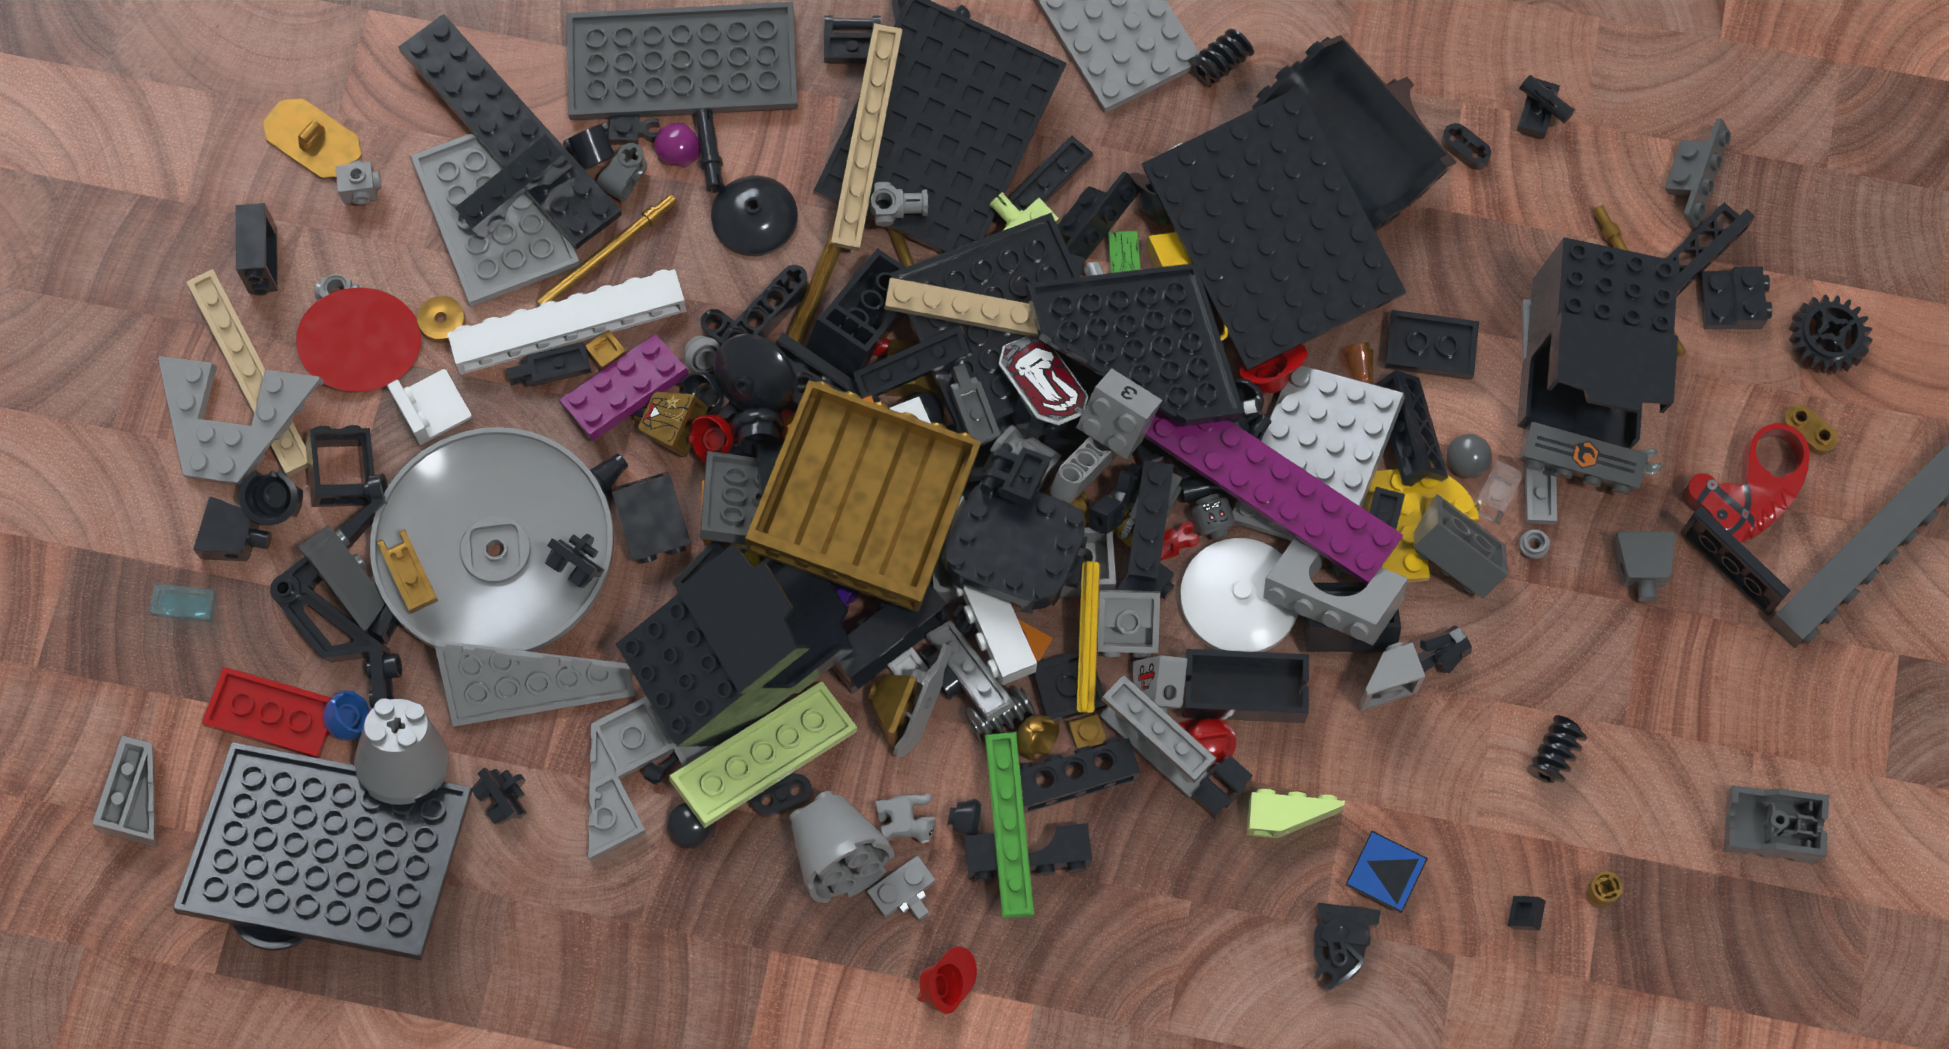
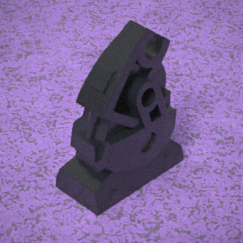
(1344, 936)

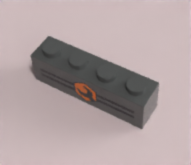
(1582, 457)

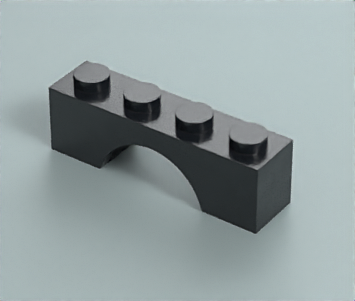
(534, 167)
(1067, 850)

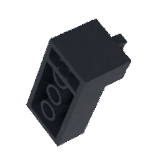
(856, 318)

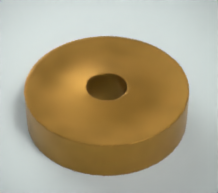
(435, 308)

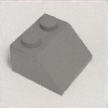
(1395, 677)

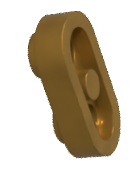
(1811, 428)

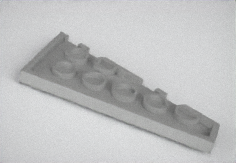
(505, 683)

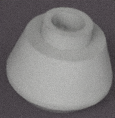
(701, 353)

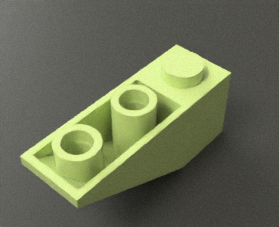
(1279, 815)

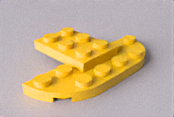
(1417, 498)

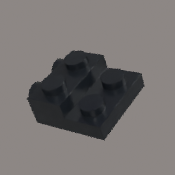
(1735, 298)

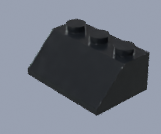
(1326, 639)

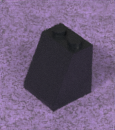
(651, 517)

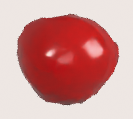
(710, 434)

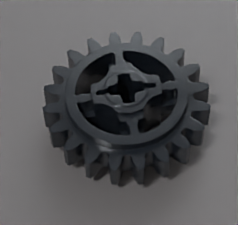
(1827, 348)

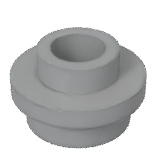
(1536, 536)

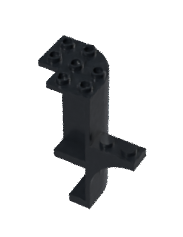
(1368, 126)

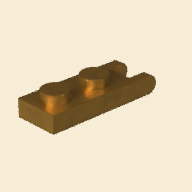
(408, 574)

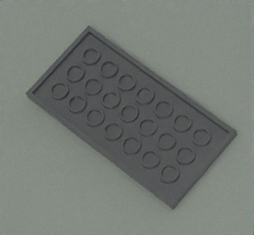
(681, 60)

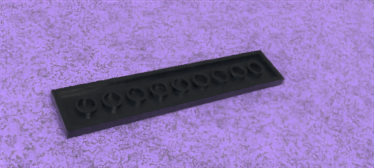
(506, 126)

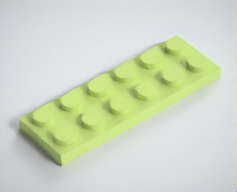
(763, 754)

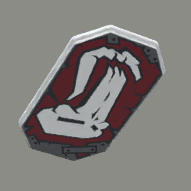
(1043, 380)

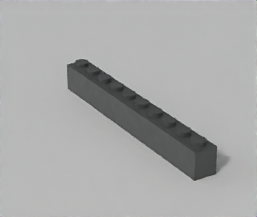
(1865, 552)

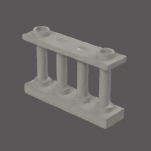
(1156, 736)

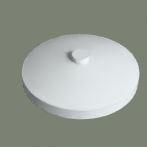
(1225, 597)

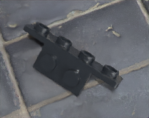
(1096, 214)

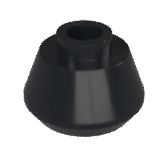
(965, 817)

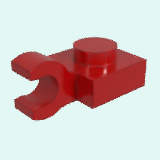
(1177, 540)

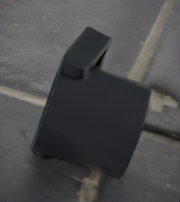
(590, 146)

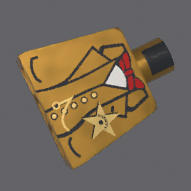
(670, 419)

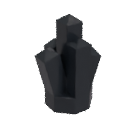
(1444, 649)

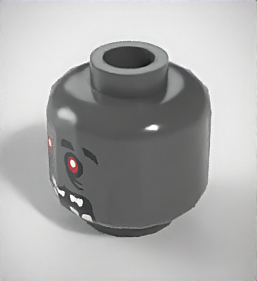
(1213, 516)

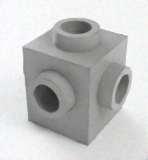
(358, 182)

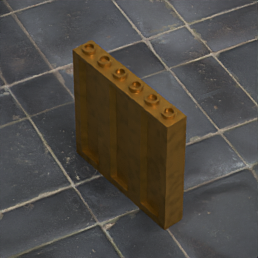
(862, 495)

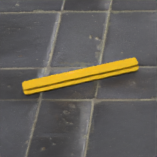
(1088, 637)

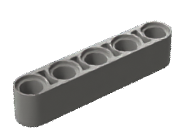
(1081, 469)

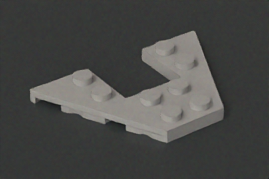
(220, 449)
(618, 748)

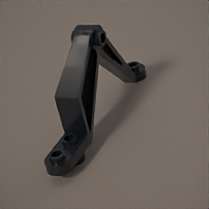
(296, 590)

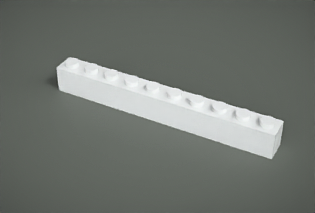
(992, 615)

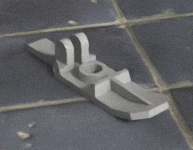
(924, 702)

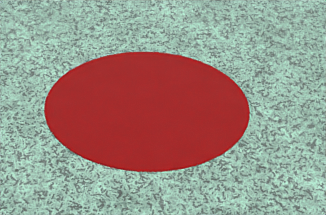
(358, 339)

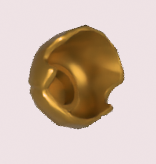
(1037, 736)

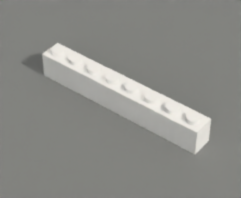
(566, 321)

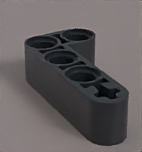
(760, 308)

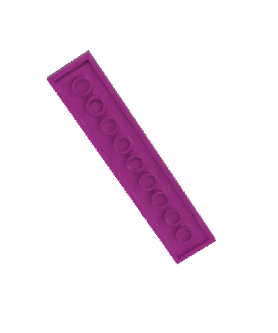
(1280, 492)

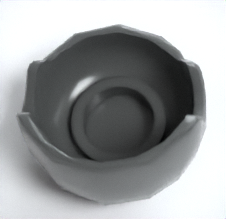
(1469, 456)

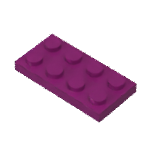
(623, 387)

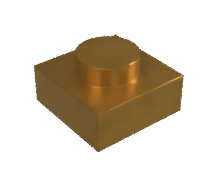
(605, 349)
(1087, 732)

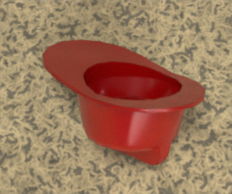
(1275, 373)
(1213, 735)
(949, 980)

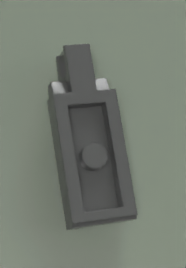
(973, 406)

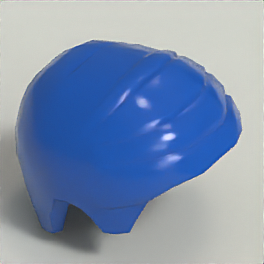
(345, 715)

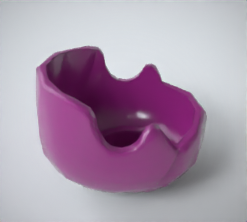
(677, 145)

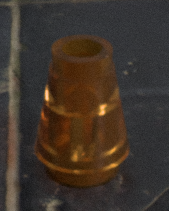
(1360, 361)

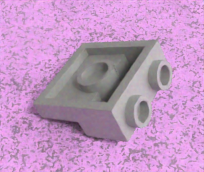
(1128, 622)

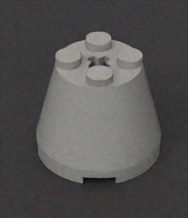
(400, 753)
(837, 848)

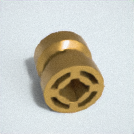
(1599, 895)

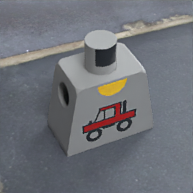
(1161, 680)

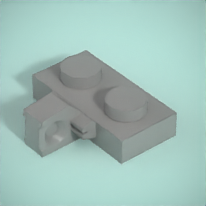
(903, 890)

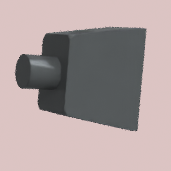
(1644, 560)

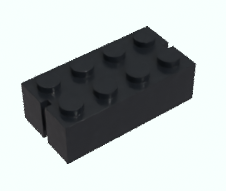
(886, 637)
(1246, 686)

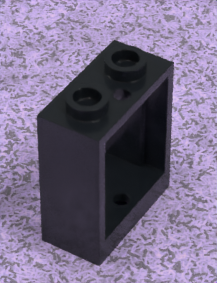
(256, 248)
(339, 493)

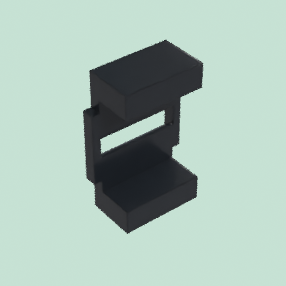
(1211, 797)

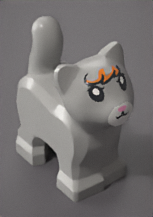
(902, 818)

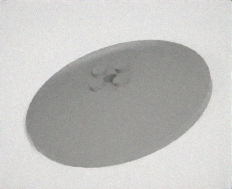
(482, 493)

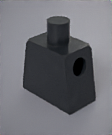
(228, 533)

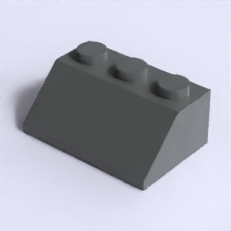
(1460, 547)
(344, 575)

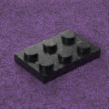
(1432, 344)

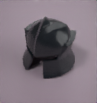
(269, 497)

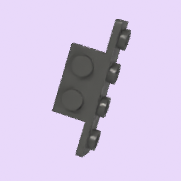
(1696, 170)

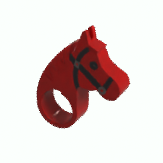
(1760, 497)

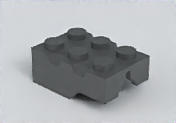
(1776, 823)

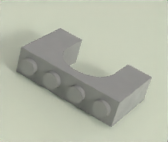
(1357, 615)

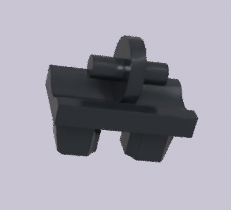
(585, 567)
(505, 791)

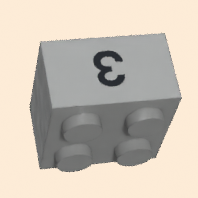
(1119, 413)

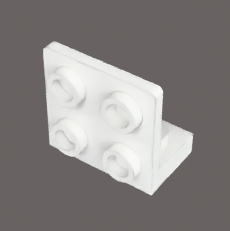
(430, 405)

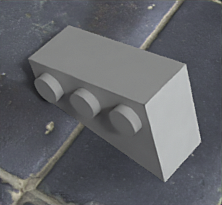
(129, 794)

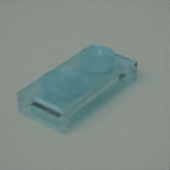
(182, 602)

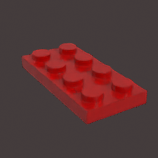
(268, 712)

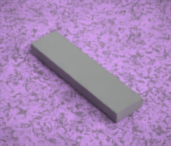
(971, 672)

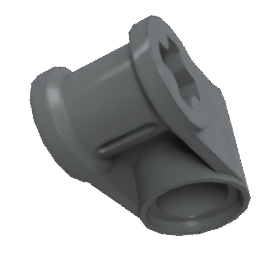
(620, 175)

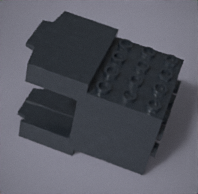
(1599, 341)
(735, 645)

